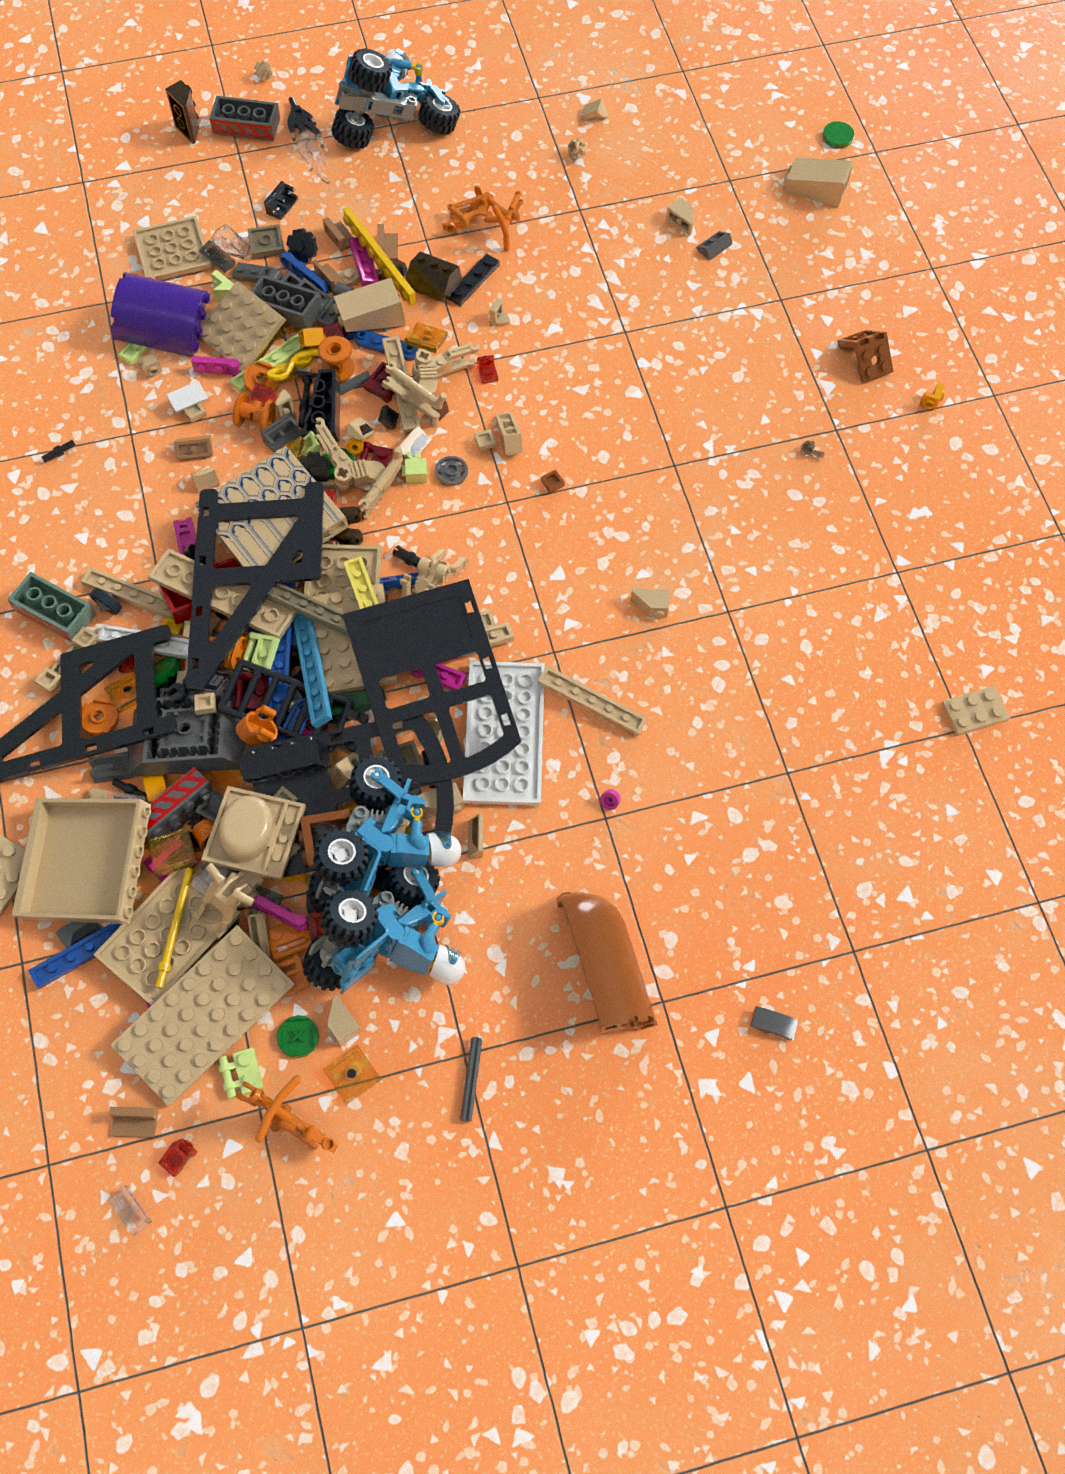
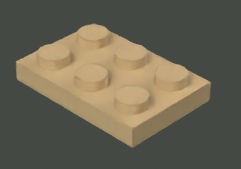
(975, 711)

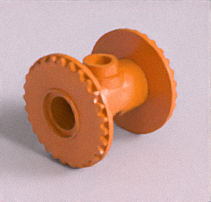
(336, 354)
(253, 411)

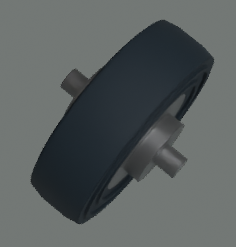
(105, 601)

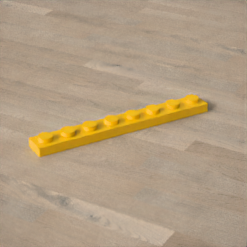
(379, 256)

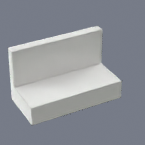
(187, 397)

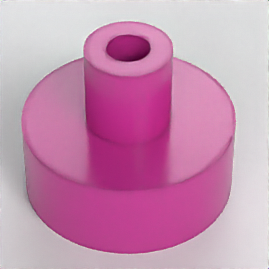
(610, 799)

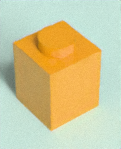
(310, 337)

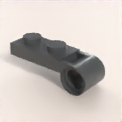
(253, 272)
(328, 314)

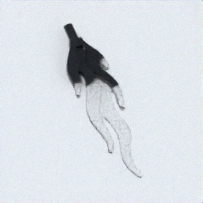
(308, 133)

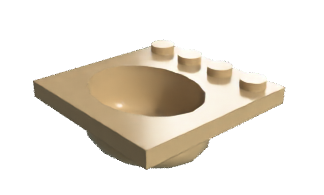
(254, 833)

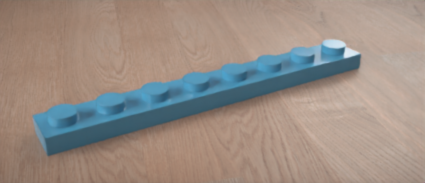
(312, 671)

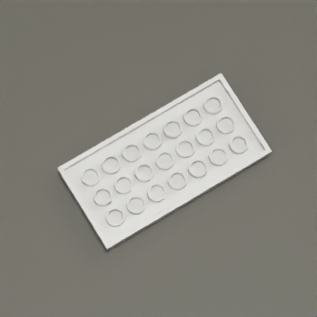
(518, 774)

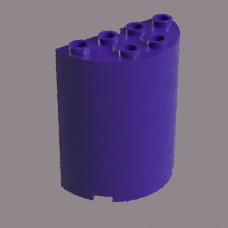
(158, 314)

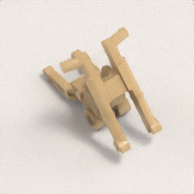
(426, 378)
(360, 471)
(432, 573)
(228, 895)

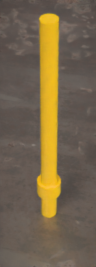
(165, 966)

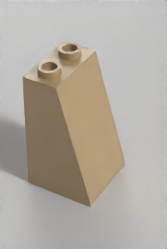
(819, 179)
(370, 307)

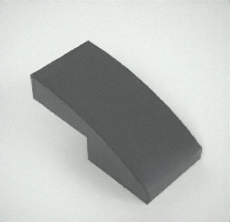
(774, 1022)

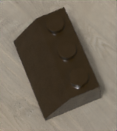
(183, 110)
(433, 276)

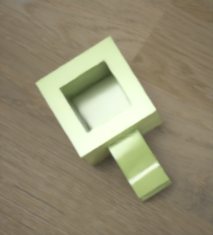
(415, 469)

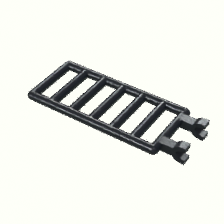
(347, 711)

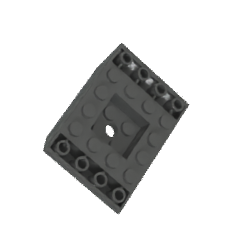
(207, 745)

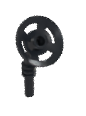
(308, 378)

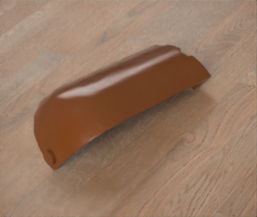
(608, 962)

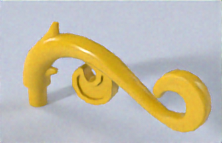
(301, 360)

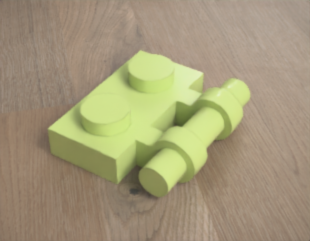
(247, 1069)

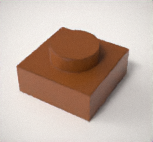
(552, 481)

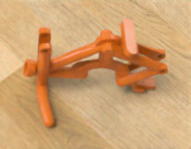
(482, 203)
(283, 1118)

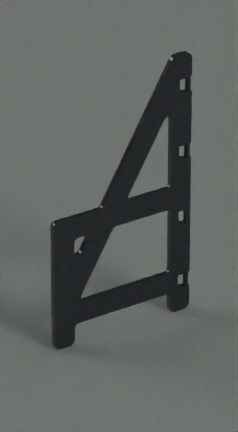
(303, 537)
(68, 701)

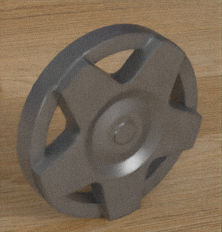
(451, 471)

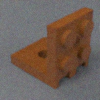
(866, 345)
(317, 821)

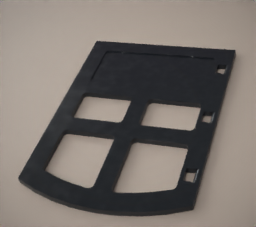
(418, 635)
(315, 788)

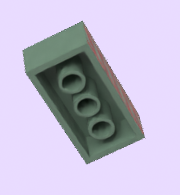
(51, 606)

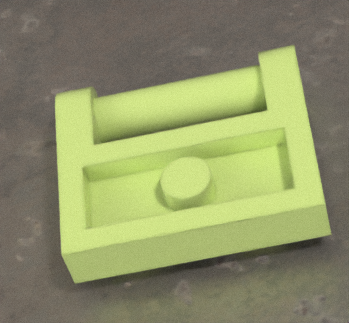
(264, 651)

